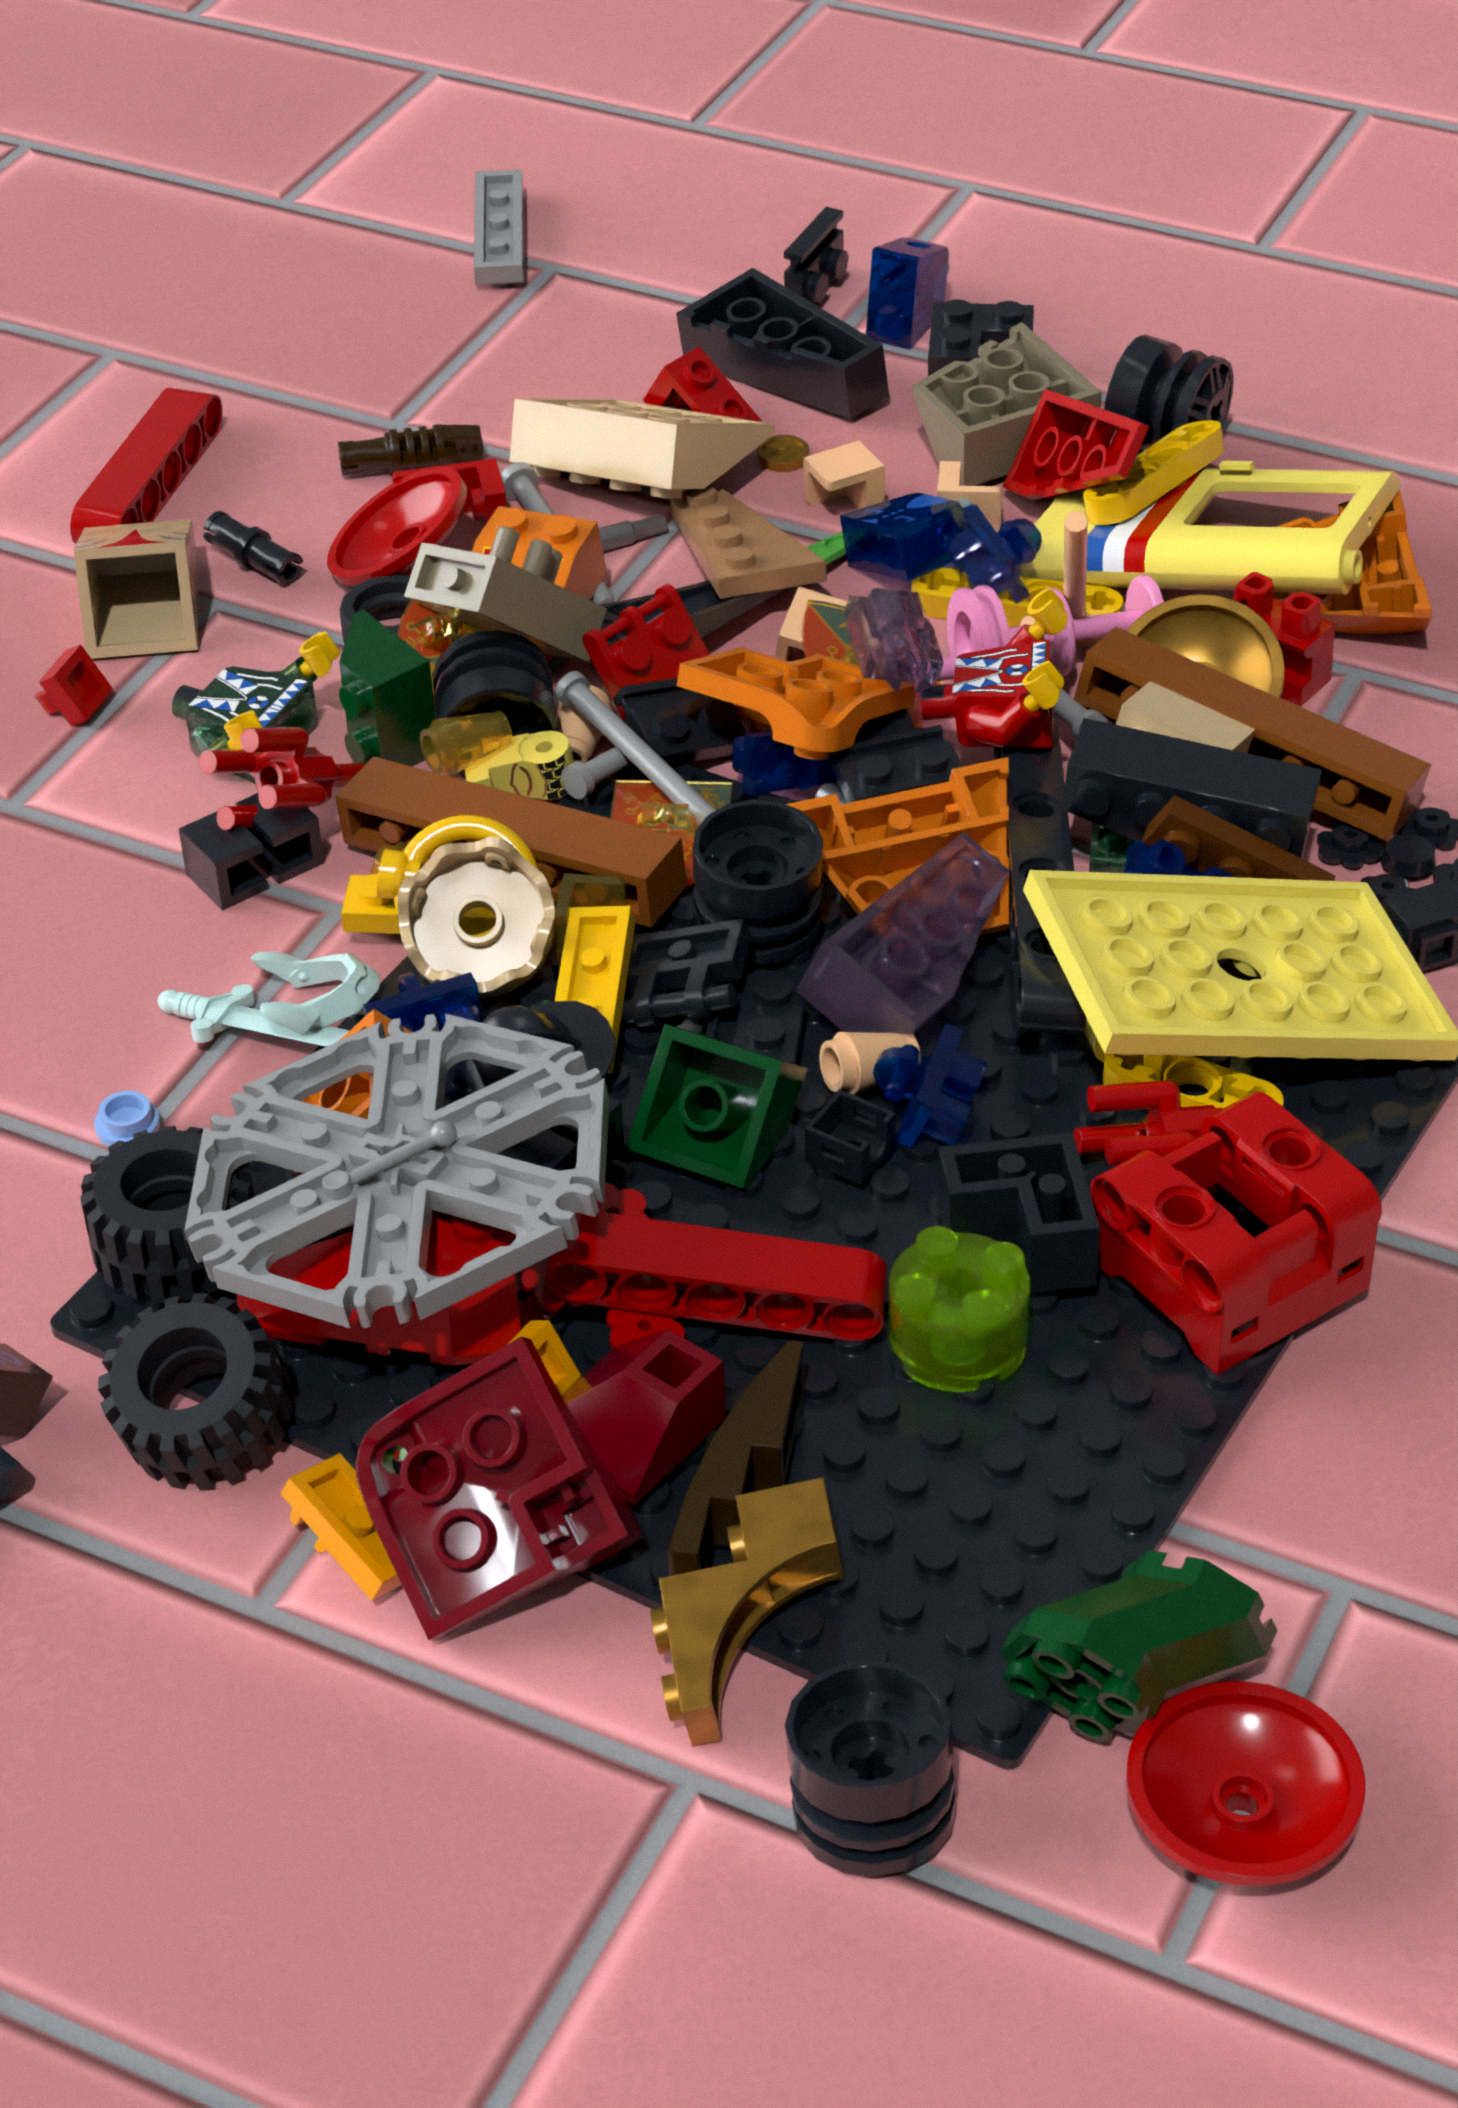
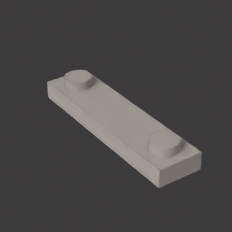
(498, 228)

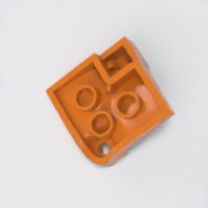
(804, 702)

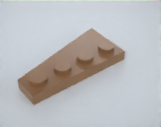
(740, 547)

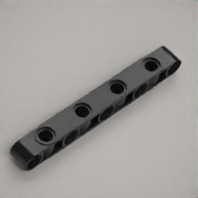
(1037, 841)

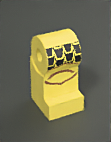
(526, 766)

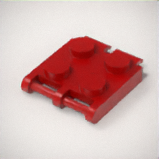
(649, 649)

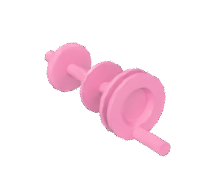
(979, 623)

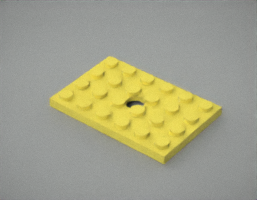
(1325, 951)

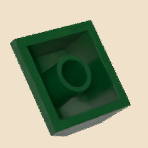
(384, 694)
(714, 1106)

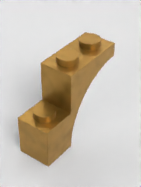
(709, 1613)

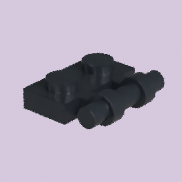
(686, 959)

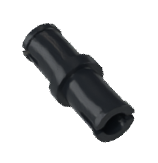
(253, 548)

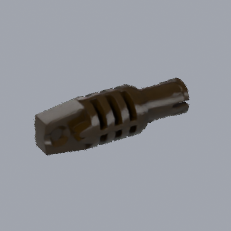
(412, 449)

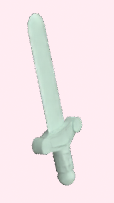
(232, 1010)

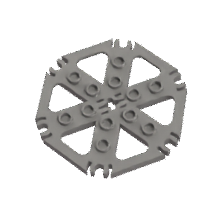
(396, 1205)

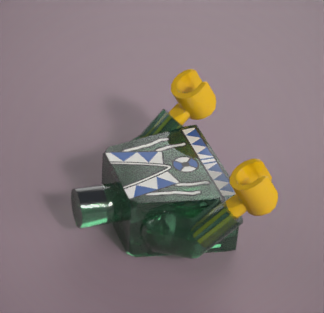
(255, 699)

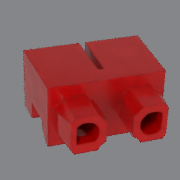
(1301, 632)

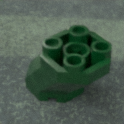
(1136, 1642)

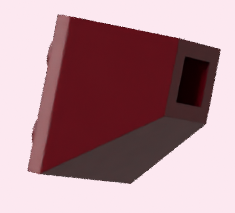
(648, 1407)

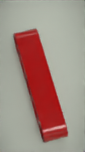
(150, 461)
(721, 1276)

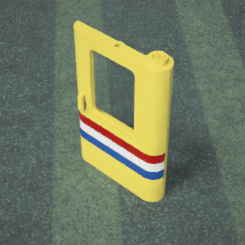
(1216, 558)

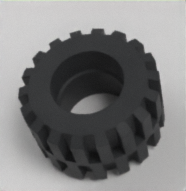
(139, 1211)
(166, 1355)

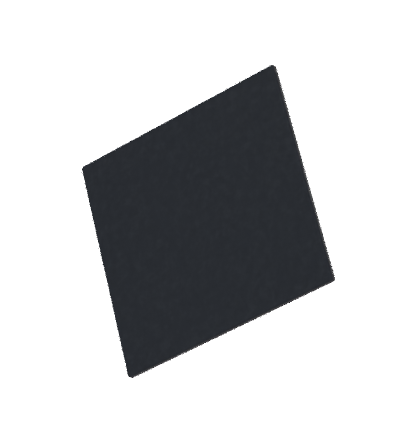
(940, 1501)

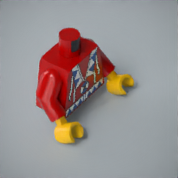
(1005, 691)

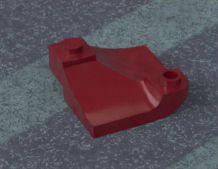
(490, 1492)

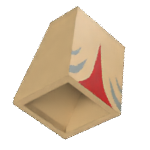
(138, 588)

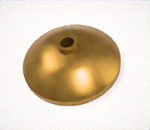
(1218, 636)

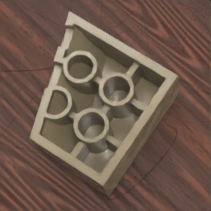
(984, 406)

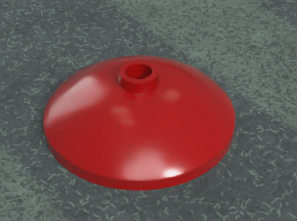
(391, 526)
(1251, 1753)

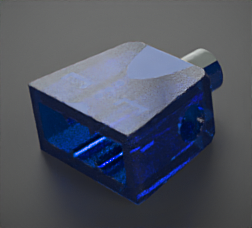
(905, 282)
(903, 535)

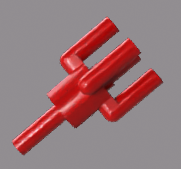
(283, 770)
(1165, 1127)

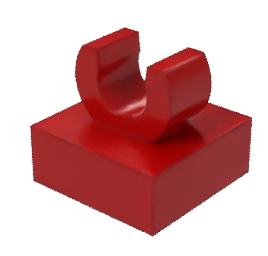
(73, 686)

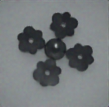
(1404, 855)

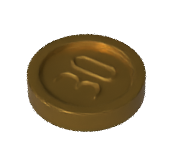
(783, 453)

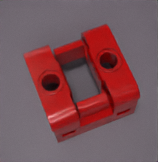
(1204, 1267)

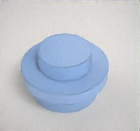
(124, 1115)

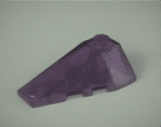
(909, 947)

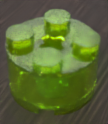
(959, 1309)

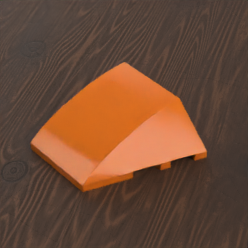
(1390, 591)
(887, 837)

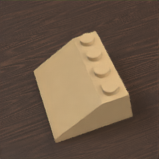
(630, 443)

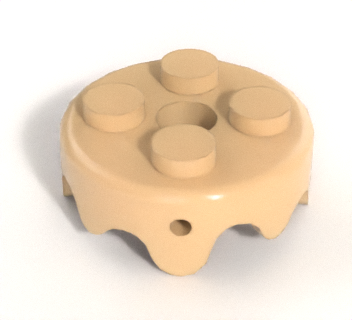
(469, 877)

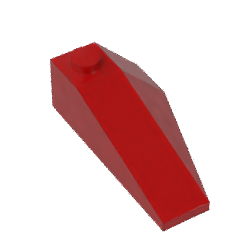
(1073, 448)
(450, 1336)

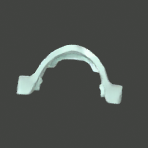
(344, 1001)

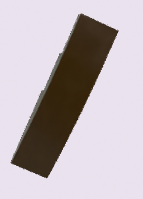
(743, 1457)

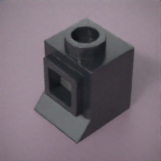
(1427, 922)

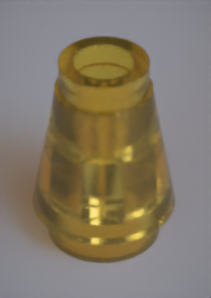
(463, 740)

